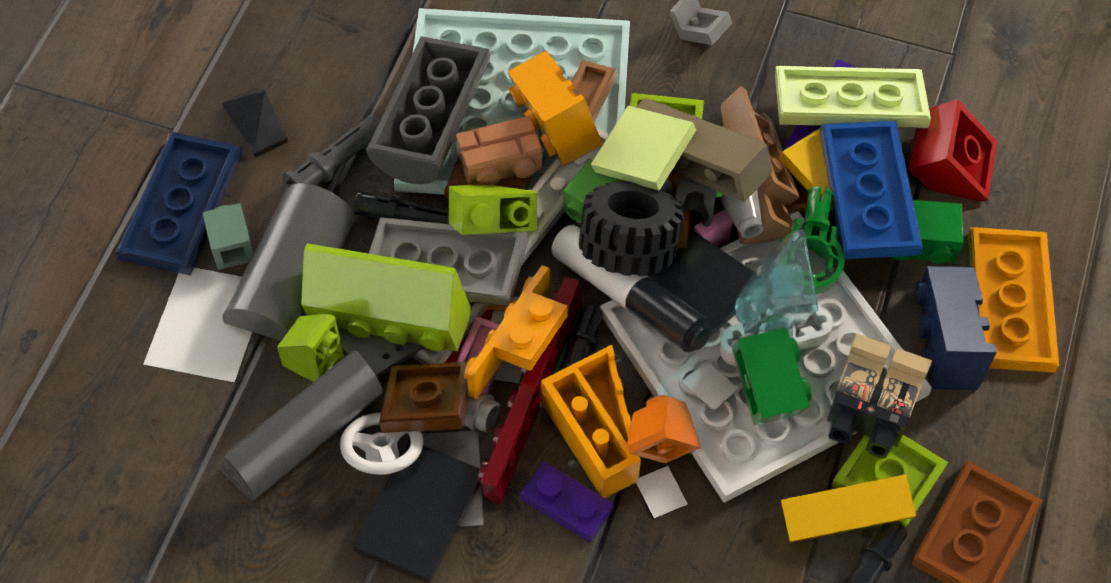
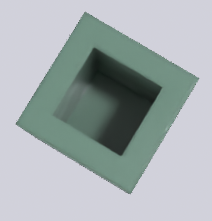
(228, 236)

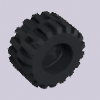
(630, 228)

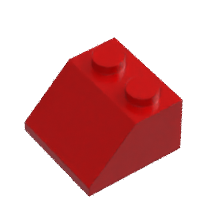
(954, 153)

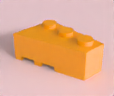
(554, 108)
(594, 420)

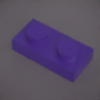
(566, 501)

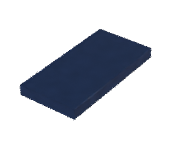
(169, 219)

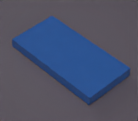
(870, 190)

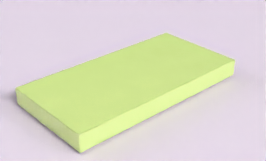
(851, 96)

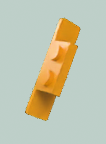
(522, 334)

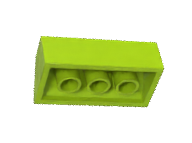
(386, 297)

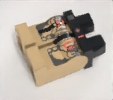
(876, 410)

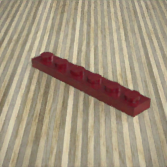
(526, 402)

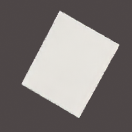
(193, 331)

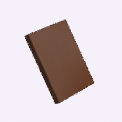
(977, 529)

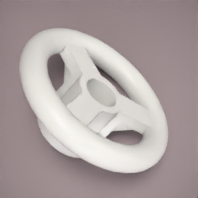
(380, 448)

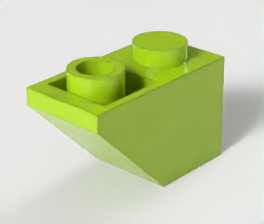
(492, 209)
(311, 346)

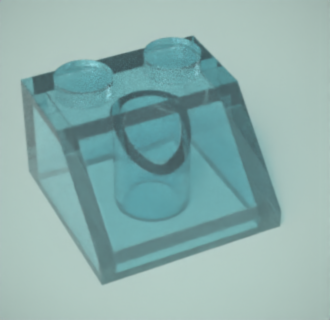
(779, 290)

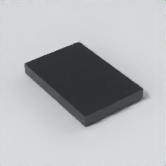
(419, 513)

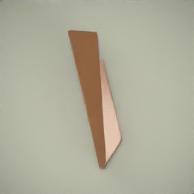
(779, 186)

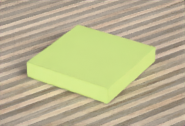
(643, 147)

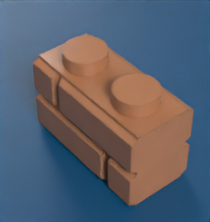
(499, 151)

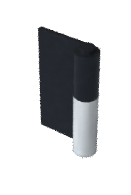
(681, 301)

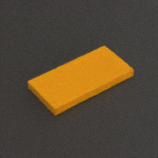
(1016, 297)

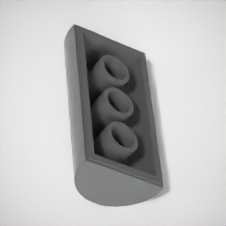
(427, 109)
(271, 286)
(301, 426)

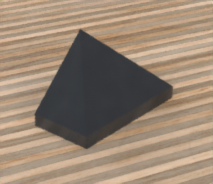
(255, 120)

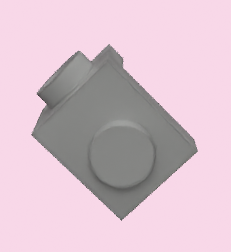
(699, 23)

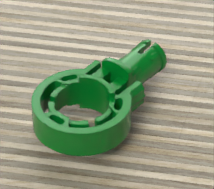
(816, 230)

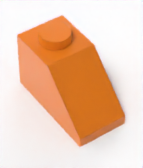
(662, 430)

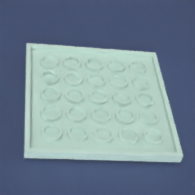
(511, 42)

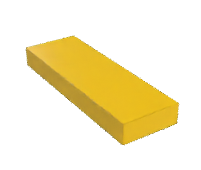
(848, 508)

